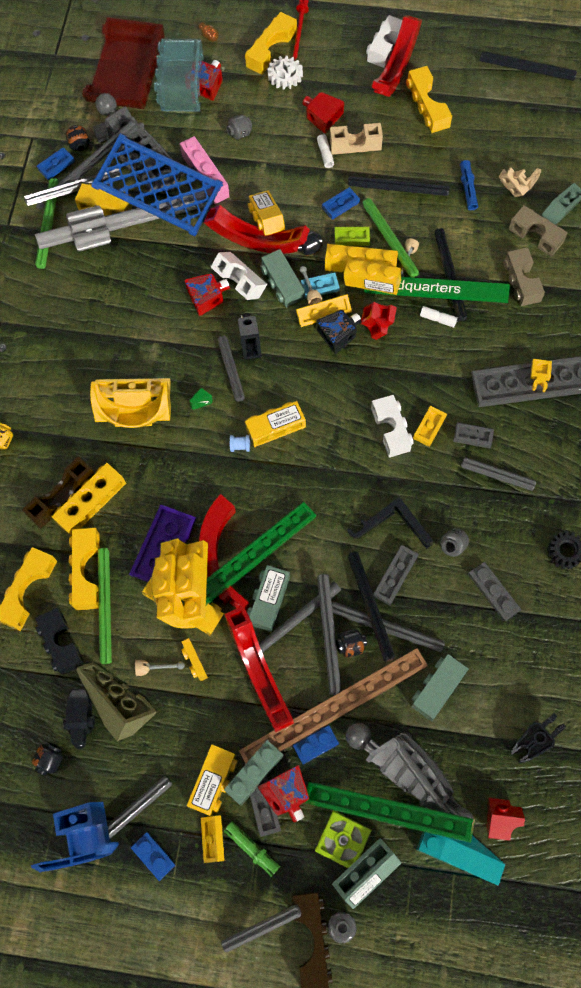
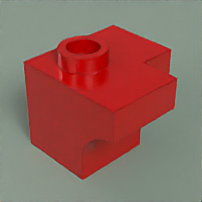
(378, 318)
(503, 818)

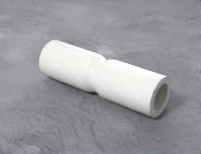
(325, 151)
(435, 315)

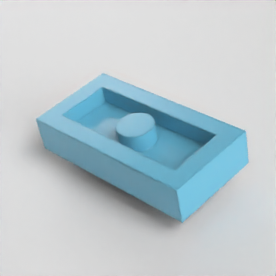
(324, 284)

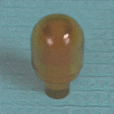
(209, 32)

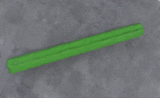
(47, 222)
(390, 237)
(104, 606)

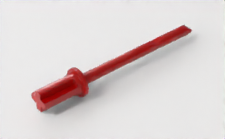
(302, 8)

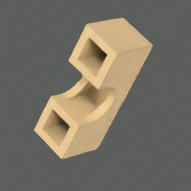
(367, 140)

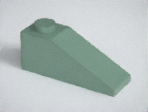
(563, 204)

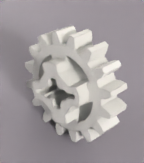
(285, 72)

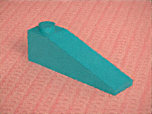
(466, 856)

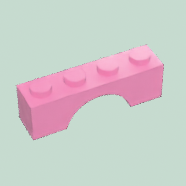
(198, 159)

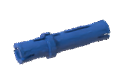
(467, 179)

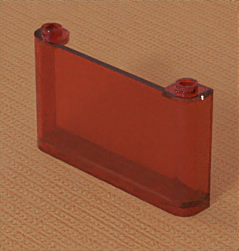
(126, 62)

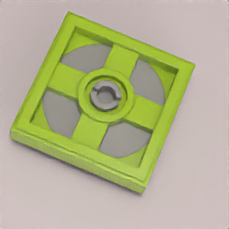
(343, 840)

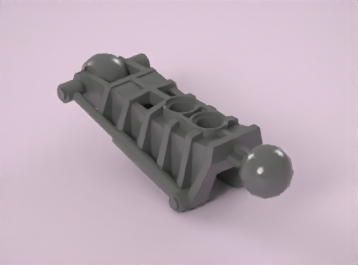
(106, 106)
(408, 768)

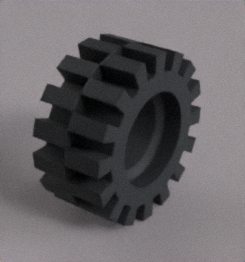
(557, 557)

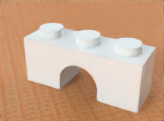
(381, 49)
(229, 266)
(388, 411)

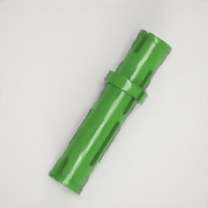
(252, 849)

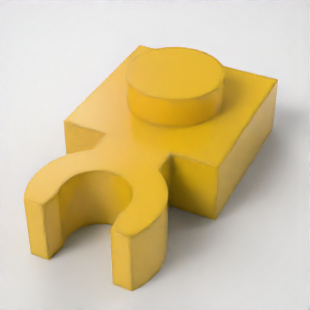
(541, 372)

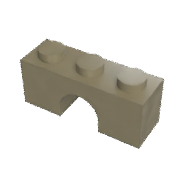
(528, 221)
(525, 289)

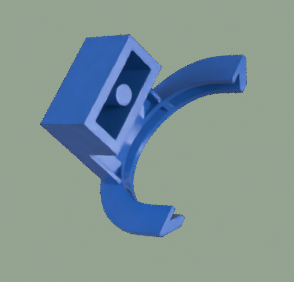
(85, 833)

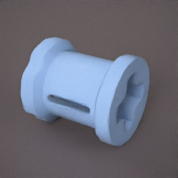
(240, 443)

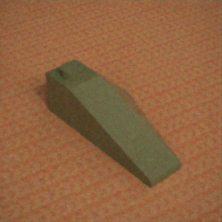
(116, 705)

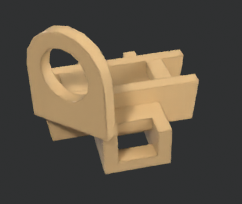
(517, 181)

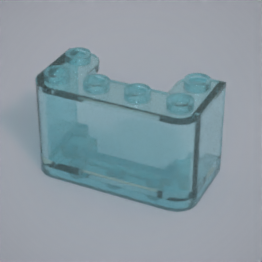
(179, 74)

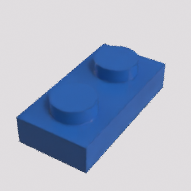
(55, 163)
(340, 203)
(315, 745)
(153, 856)

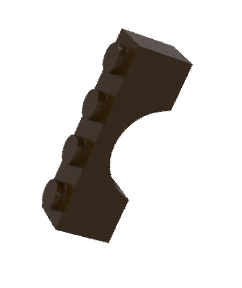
(42, 507)
(314, 971)

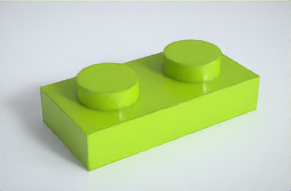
(352, 236)

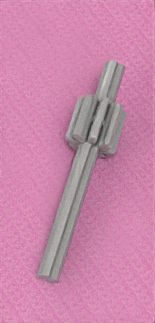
(91, 228)

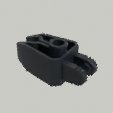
(79, 717)
(537, 739)

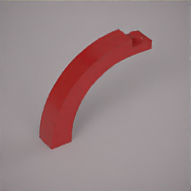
(400, 56)
(250, 236)
(211, 530)
(257, 668)

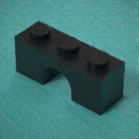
(51, 626)

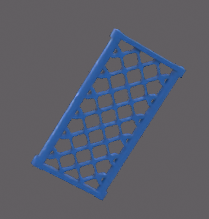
(122, 139)

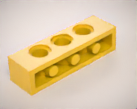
(88, 509)

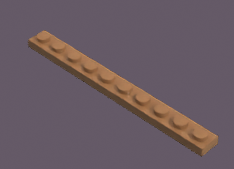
(341, 704)

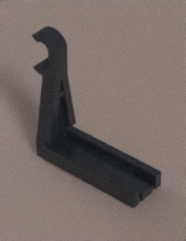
(399, 506)

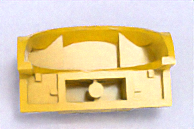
(132, 401)
(177, 575)

